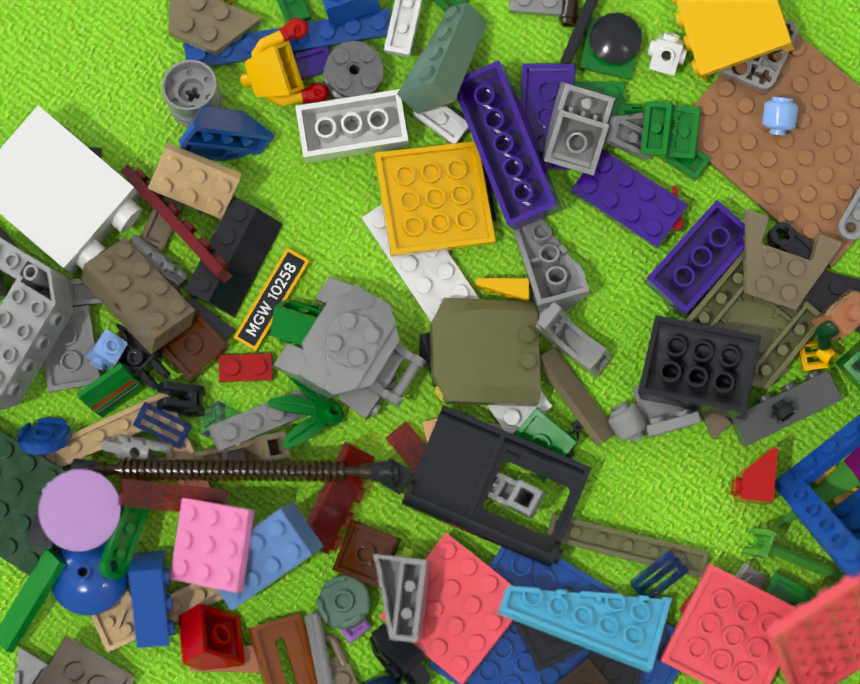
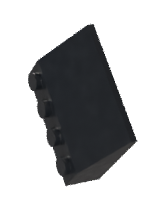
(700, 367)

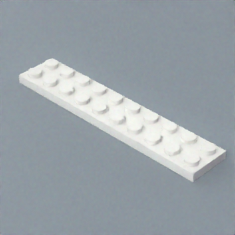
(431, 279)

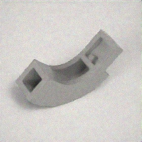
(572, 341)
(515, 495)

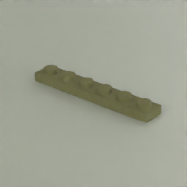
(628, 545)

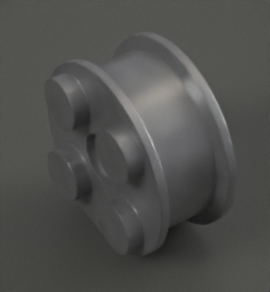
(353, 57)

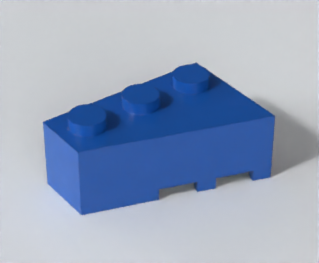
(151, 599)

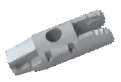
(160, 262)
(126, 446)

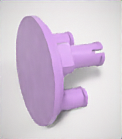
(79, 510)

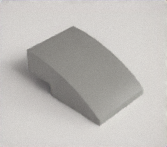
(577, 128)

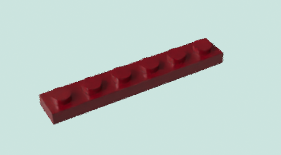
(184, 229)

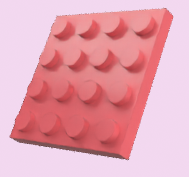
(461, 610)
(725, 632)

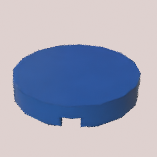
(45, 436)

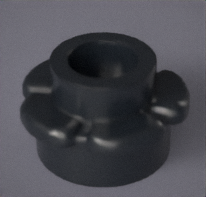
(783, 410)

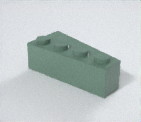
(444, 60)

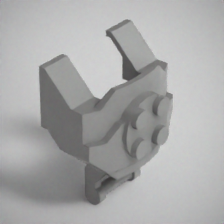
(350, 347)

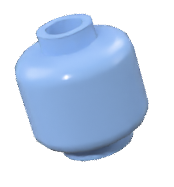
(780, 115)

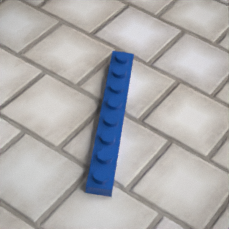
(320, 34)

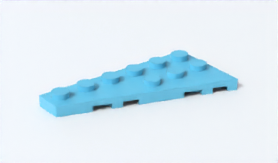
(602, 622)

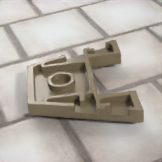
(776, 274)

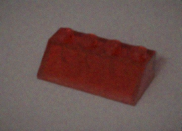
(336, 500)

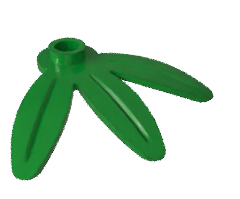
(319, 408)

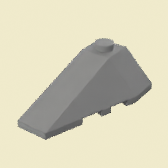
(549, 268)

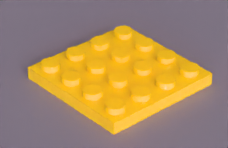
(434, 198)

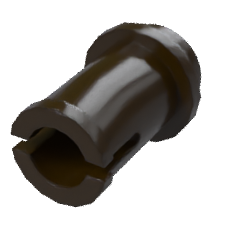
(569, 13)

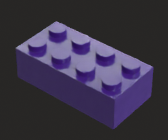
(698, 259)

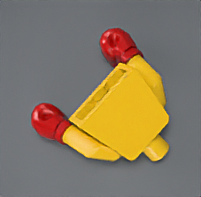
(274, 71)

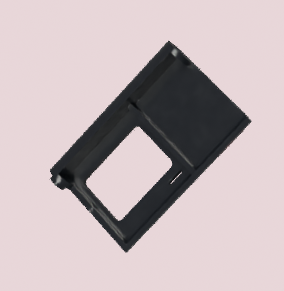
(459, 472)

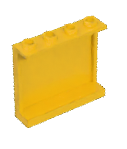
(731, 32)

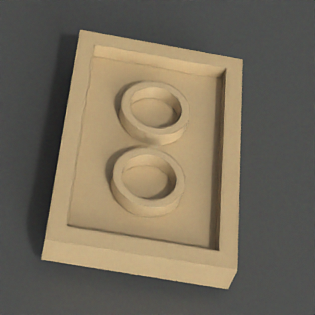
(194, 180)

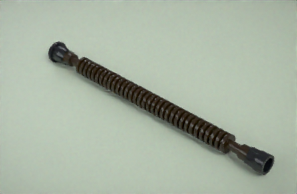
(237, 470)

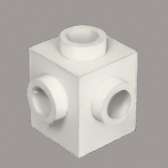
(666, 62)

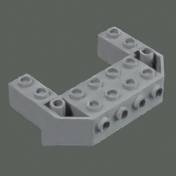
(29, 320)

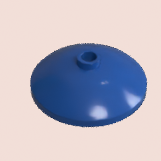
(91, 593)

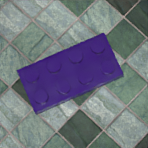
(538, 98)
(630, 199)

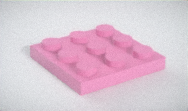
(212, 545)

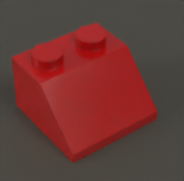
(756, 481)
(211, 638)

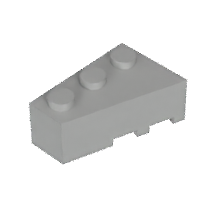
(404, 595)

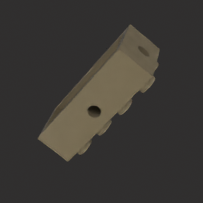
(137, 295)

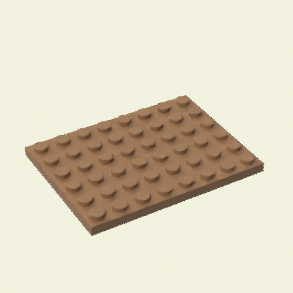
(796, 175)

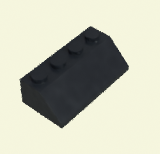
(244, 243)

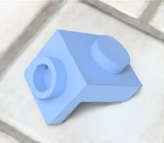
(106, 351)

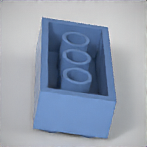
(274, 550)

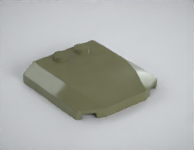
(781, 329)
(486, 352)

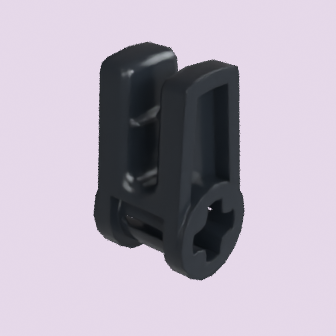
(792, 240)
(189, 402)

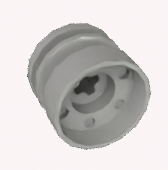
(187, 83)

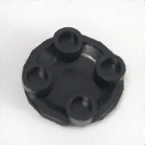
(615, 38)

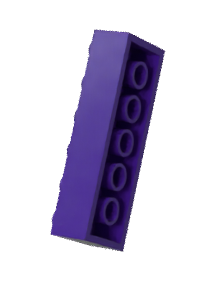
(507, 146)

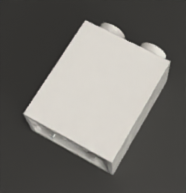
(62, 192)

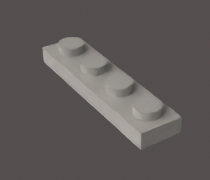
(251, 424)

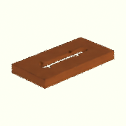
(297, 646)

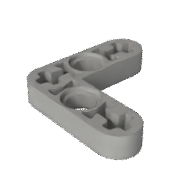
(763, 66)

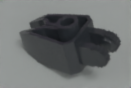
(140, 360)
(399, 658)

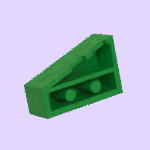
(293, 320)

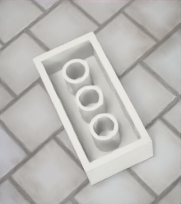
(352, 126)

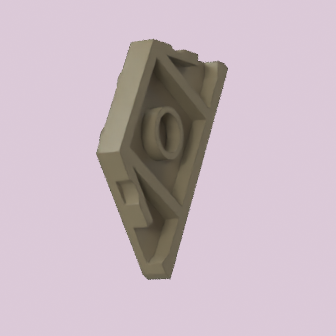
(209, 24)

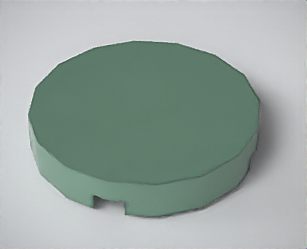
(344, 602)

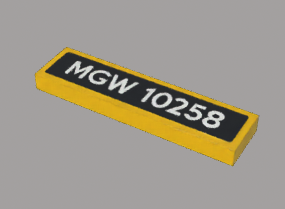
(276, 289)

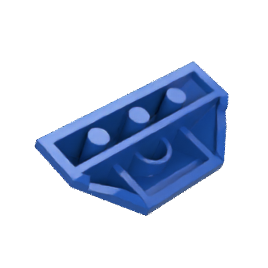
(224, 134)

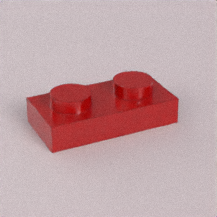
(245, 368)

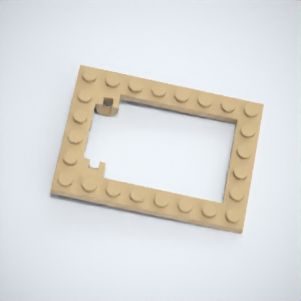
(117, 623)

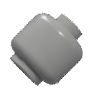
(627, 421)

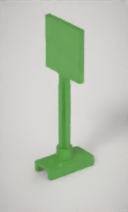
(766, 546)

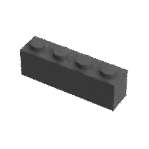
(808, 398)

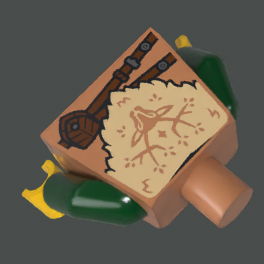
(836, 322)

